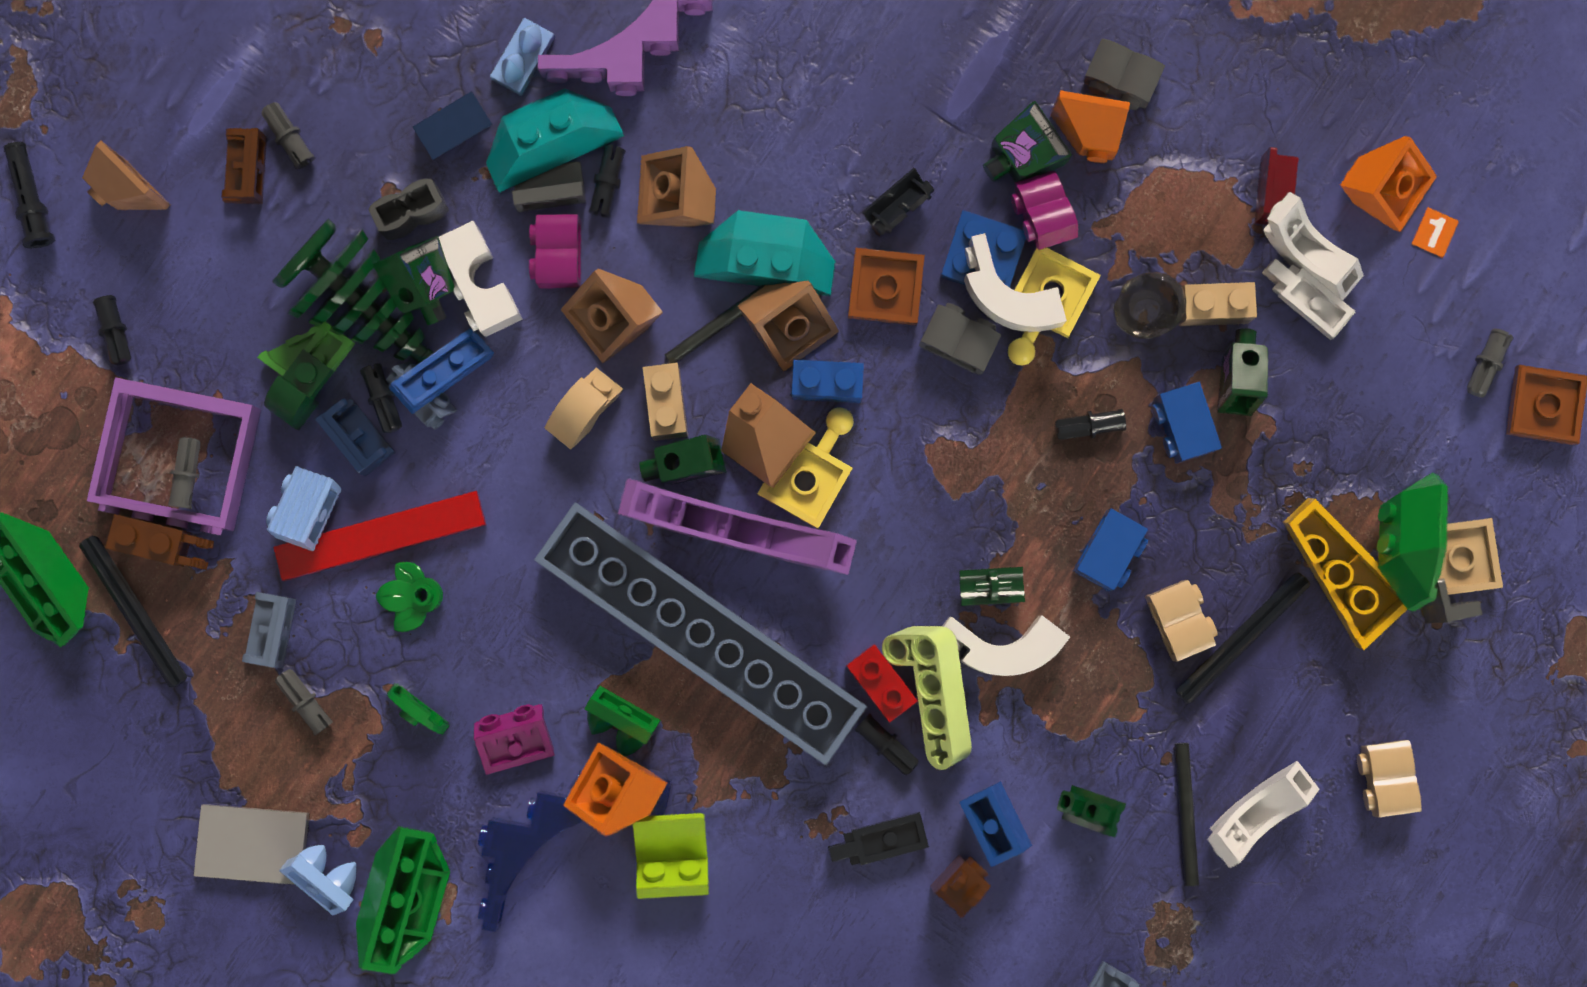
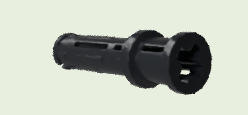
(30, 209)

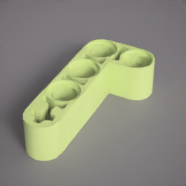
(939, 689)

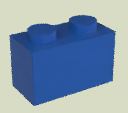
(827, 381)
(1186, 423)
(1111, 550)
(995, 824)

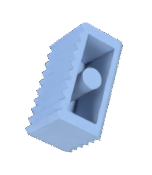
(303, 508)

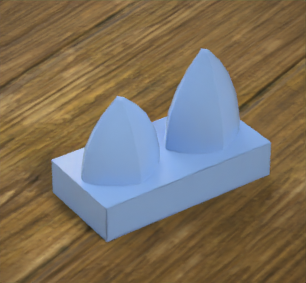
(521, 56)
(330, 890)

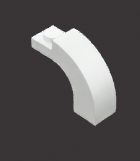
(1305, 247)
(1004, 305)
(1026, 654)
(1260, 811)

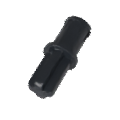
(112, 330)
(381, 398)
(1090, 424)
(887, 745)

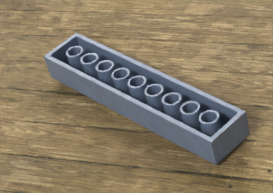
(700, 633)

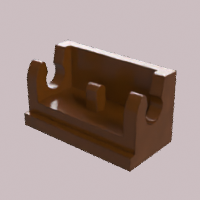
(245, 166)

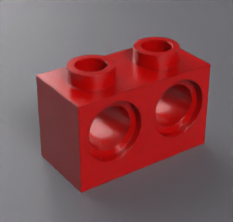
(881, 683)

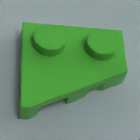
(318, 341)

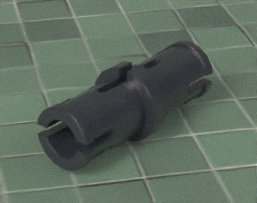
(607, 181)

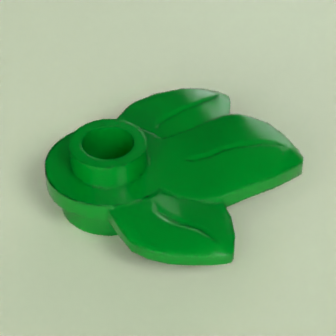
(404, 596)

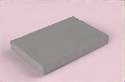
(248, 842)

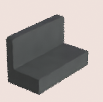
(551, 189)
(1443, 611)

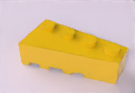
(1345, 573)

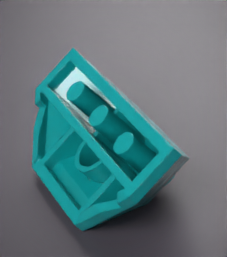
(548, 136)
(765, 251)

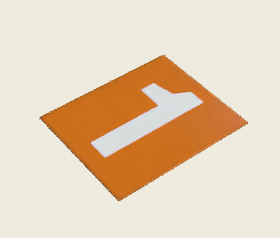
(1435, 232)

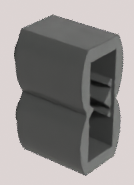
(1123, 74)
(401, 213)
(960, 339)

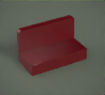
(1276, 180)

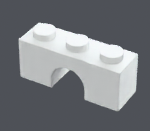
(488, 308)

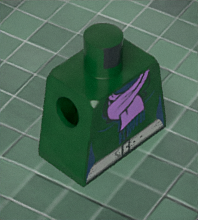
(1027, 147)
(418, 278)
(1243, 375)
(698, 459)

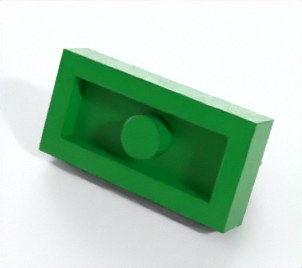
(633, 723)

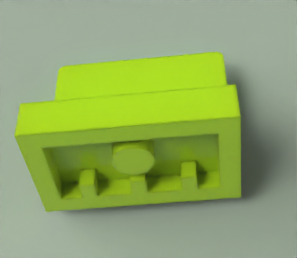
(671, 856)

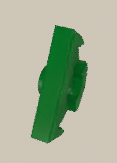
(416, 711)

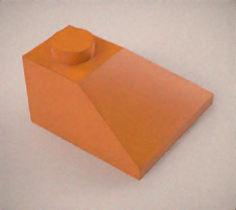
(1091, 124)
(1390, 182)
(613, 791)

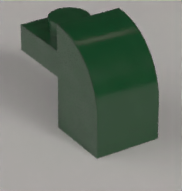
(294, 393)

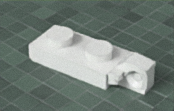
(1309, 298)

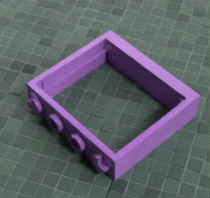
(113, 438)

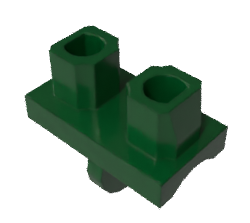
(991, 586)
(1091, 810)

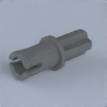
(287, 135)
(1489, 362)
(184, 473)
(303, 701)

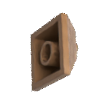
(119, 183)
(675, 190)
(610, 312)
(788, 320)
(764, 435)

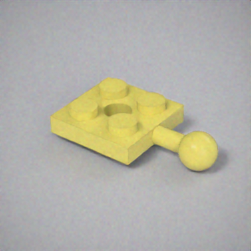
(1077, 287)
(827, 470)

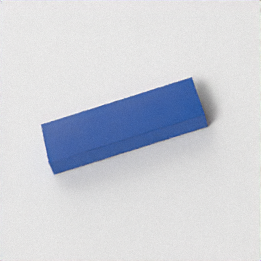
(441, 370)

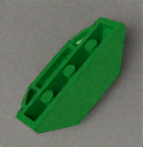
(1414, 540)
(41, 580)
(400, 900)

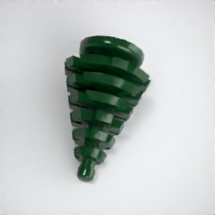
(346, 289)

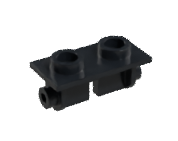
(894, 203)

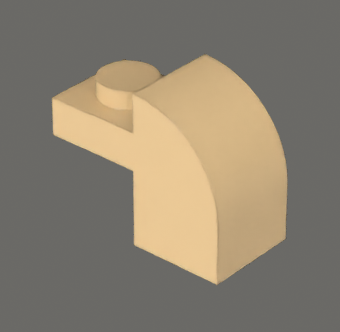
(581, 407)

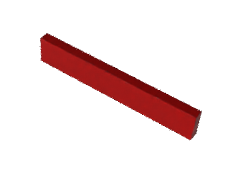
(382, 535)

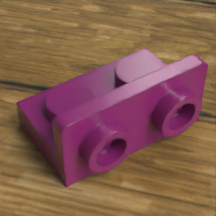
(512, 738)

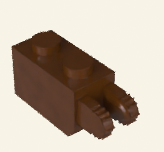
(155, 542)
(962, 885)

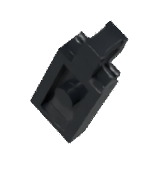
(881, 840)

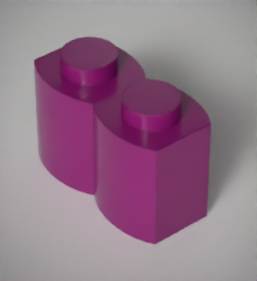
(1045, 210)
(557, 251)

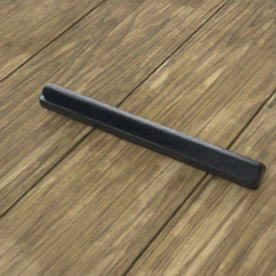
(133, 611)
(1243, 637)

